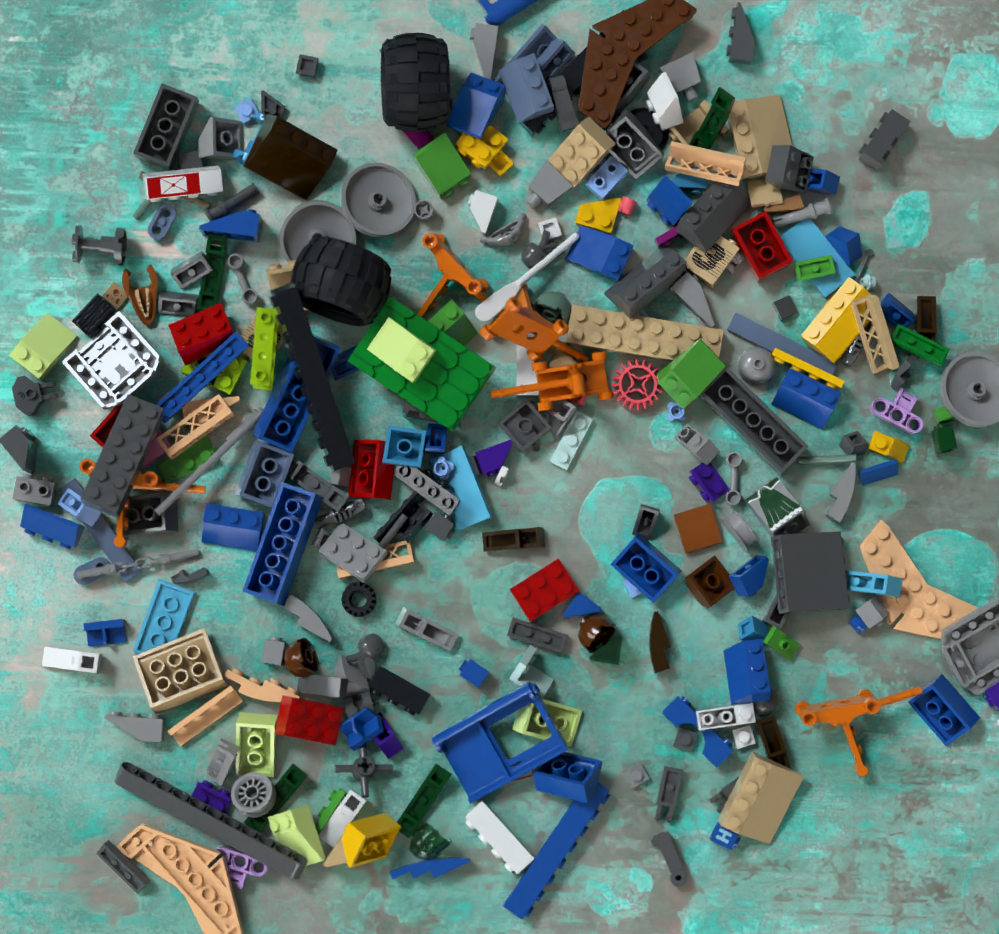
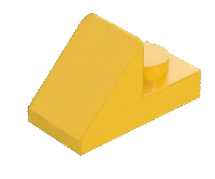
(888, 446)

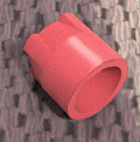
(627, 206)

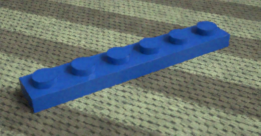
(202, 375)

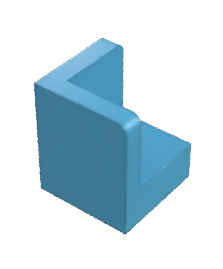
(752, 629)

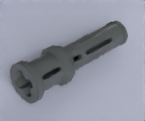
(223, 208)

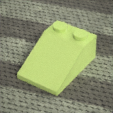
(43, 346)
(401, 350)
(530, 722)
(256, 743)
(298, 832)

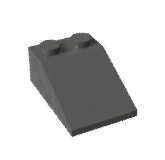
(633, 144)
(145, 520)

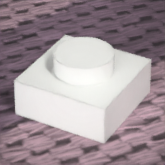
(552, 226)
(743, 736)

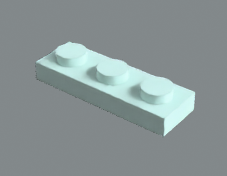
(571, 440)

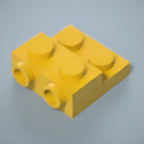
(481, 150)

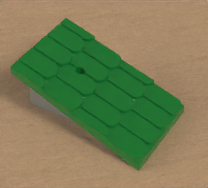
(448, 380)

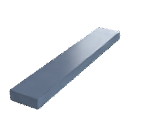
(769, 340)
(105, 538)

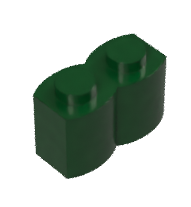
(943, 438)

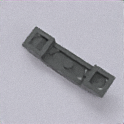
(316, 484)

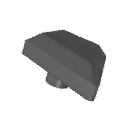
(271, 106)

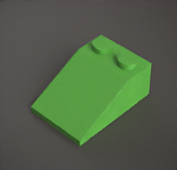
(690, 373)

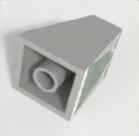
(777, 509)

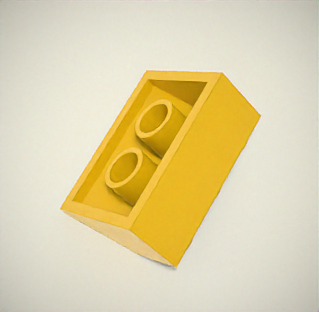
(369, 839)

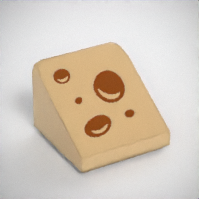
(115, 295)

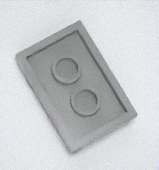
(352, 552)

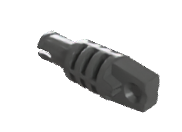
(855, 348)
(348, 511)

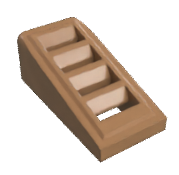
(789, 205)

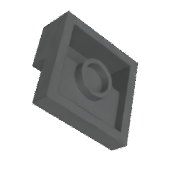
(525, 425)

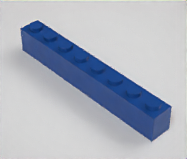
(553, 852)

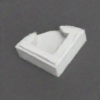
(501, 476)

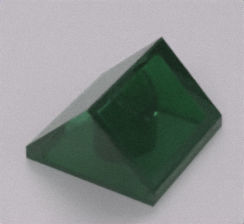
(609, 653)

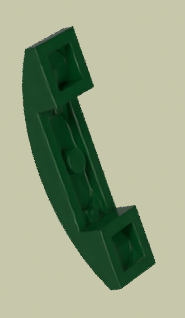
(715, 120)
(212, 281)
(284, 790)
(423, 799)

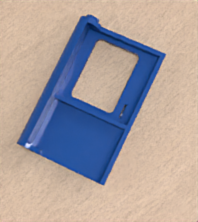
(479, 757)

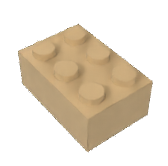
(581, 152)

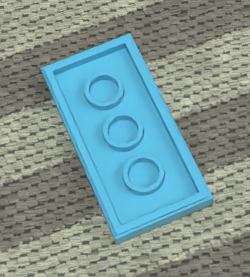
(807, 242)
(466, 486)
(164, 616)

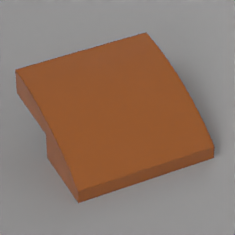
(698, 528)

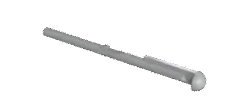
(230, 440)

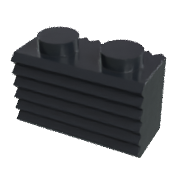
(94, 315)

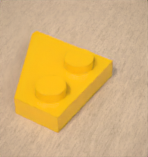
(598, 214)

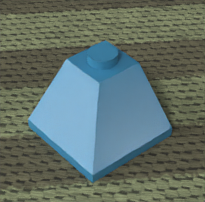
(405, 446)

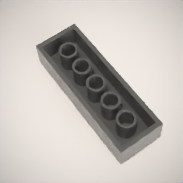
(753, 420)
(123, 456)

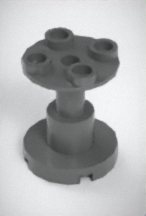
(106, 245)

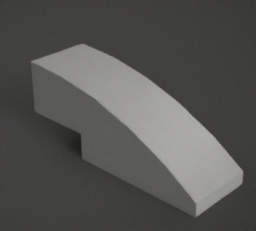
(842, 494)
(308, 618)
(426, 629)

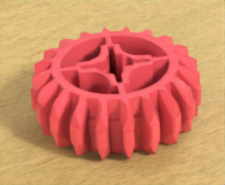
(631, 377)

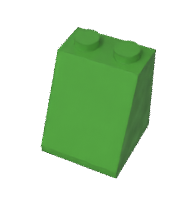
(442, 166)
(454, 323)

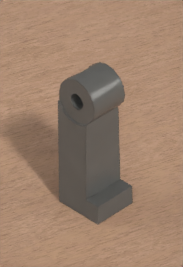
(562, 103)
(677, 873)

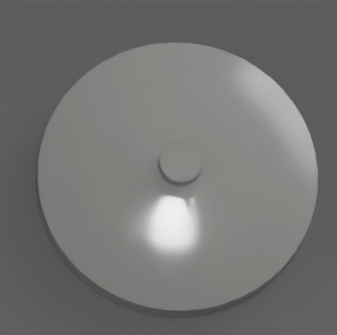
(378, 200)
(310, 221)
(972, 389)

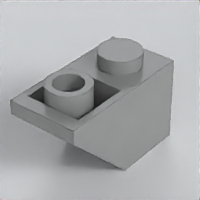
(697, 444)

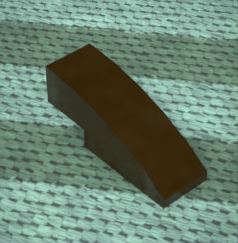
(926, 317)
(513, 539)
(657, 644)
(772, 741)

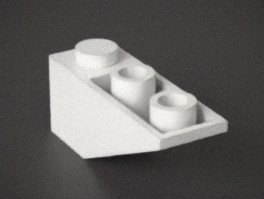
(72, 660)
(725, 716)
(342, 816)

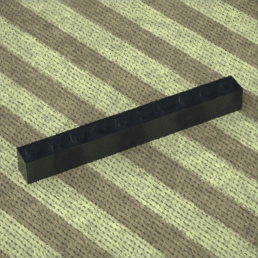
(312, 376)

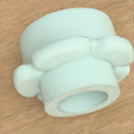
(868, 282)

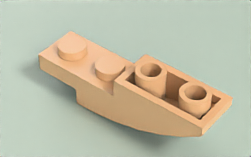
(251, 687)

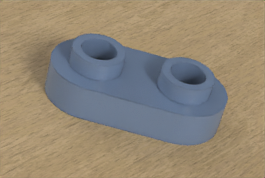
(162, 222)
(90, 565)

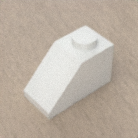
(482, 209)

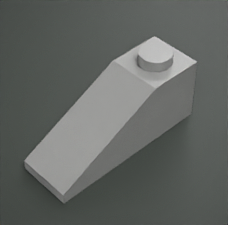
(484, 43)
(691, 295)

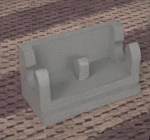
(222, 761)

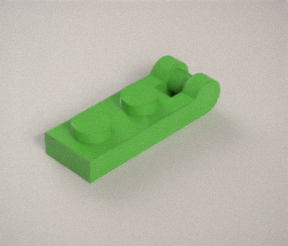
(326, 813)

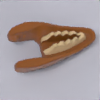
(142, 298)

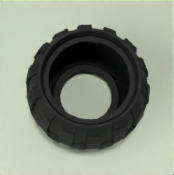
(415, 82)
(341, 281)

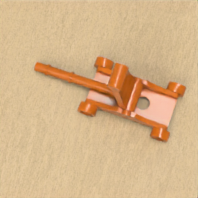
(452, 270)
(520, 320)
(550, 387)
(145, 481)
(844, 711)

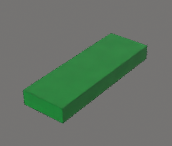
(919, 345)

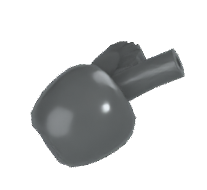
(535, 253)
(370, 648)

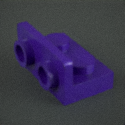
(709, 482)
(218, 799)

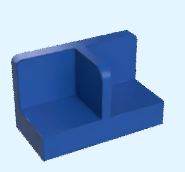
(105, 632)
(361, 728)

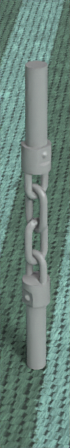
(111, 568)

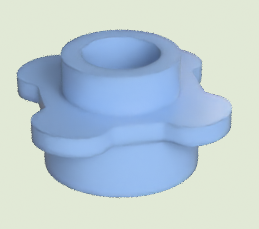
(672, 415)
(437, 469)

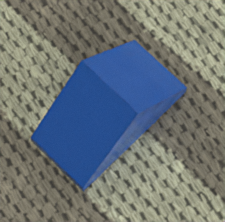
(846, 244)
(436, 439)
(581, 606)

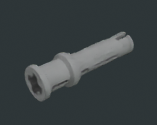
(811, 211)

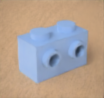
(606, 177)

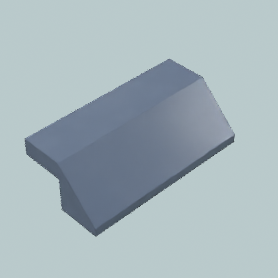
(549, 51)

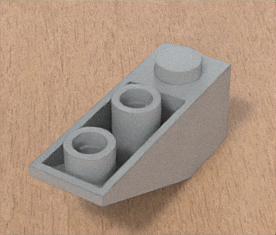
(144, 729)

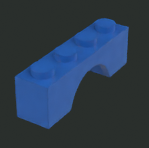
(715, 748)

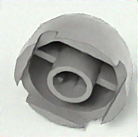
(756, 366)

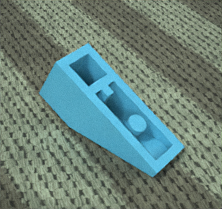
(874, 583)

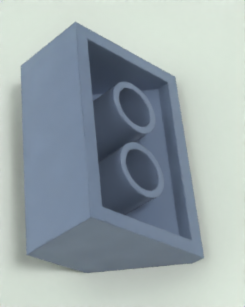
(526, 88)
(264, 473)

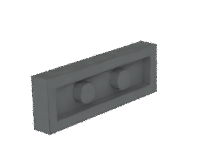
(537, 635)
(122, 866)

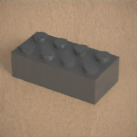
(166, 127)

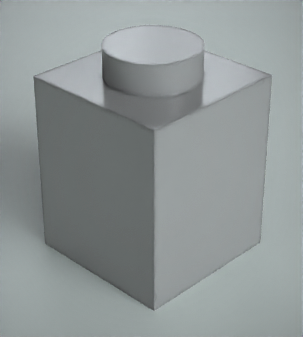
(872, 612)
(274, 651)

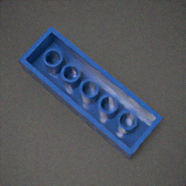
(286, 409)
(282, 544)

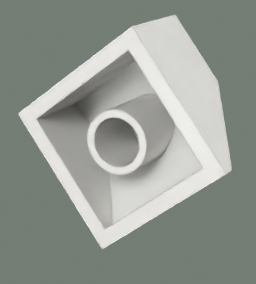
(664, 103)

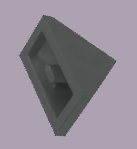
(645, 521)

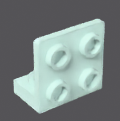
(527, 673)

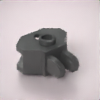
(33, 395)

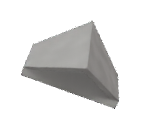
(559, 416)
(356, 680)

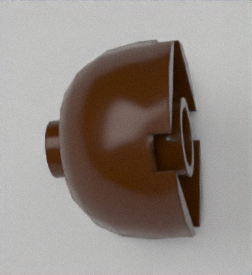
(594, 631)
(300, 659)

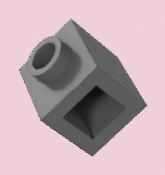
(441, 526)

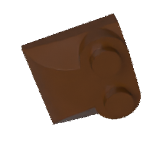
(709, 582)

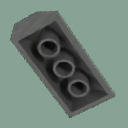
(713, 214)
(647, 281)

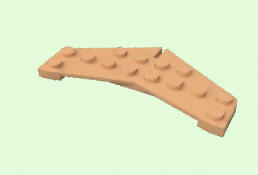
(923, 606)
(188, 868)

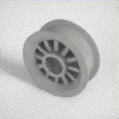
(739, 529)
(243, 790)

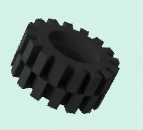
(348, 593)

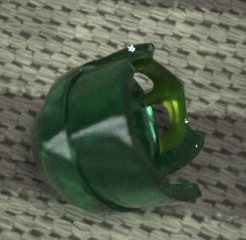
(427, 842)

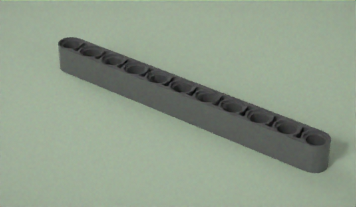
(210, 820)

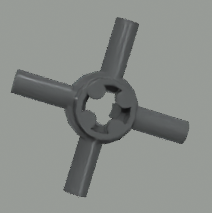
(358, 773)

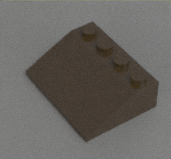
(289, 156)

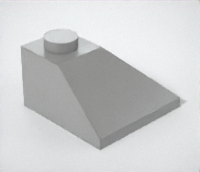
(220, 139)

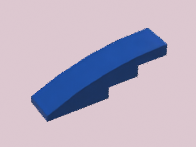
(436, 866)

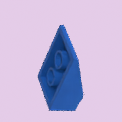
(476, 105)
(668, 202)
(236, 226)
(600, 253)

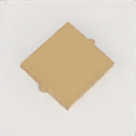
(763, 193)

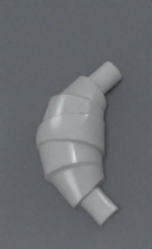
(507, 234)

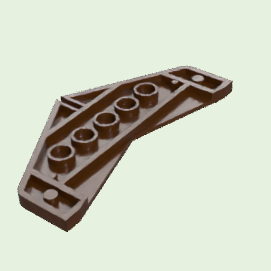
(612, 58)

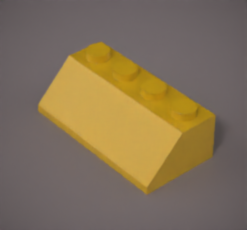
(835, 324)

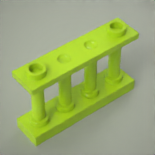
(264, 349)

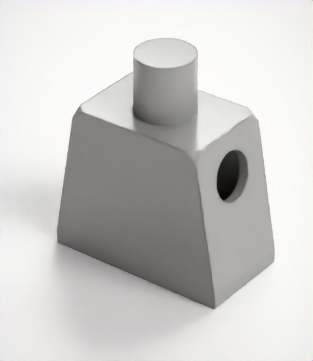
(683, 76)
(547, 186)

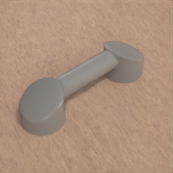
(235, 263)
(733, 496)

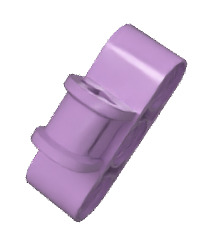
(903, 404)
(239, 872)

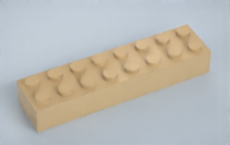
(636, 335)

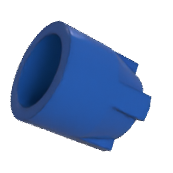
(857, 624)

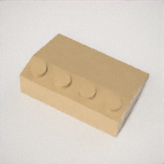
(754, 129)
(179, 671)
(760, 798)

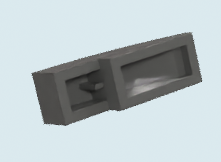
(323, 686)

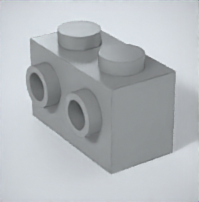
(34, 490)

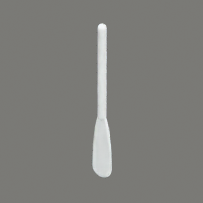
(496, 302)

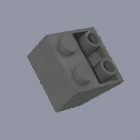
(789, 168)

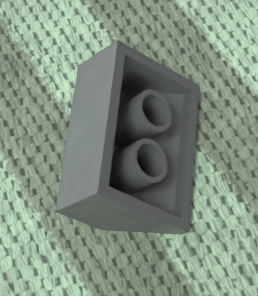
(22, 447)

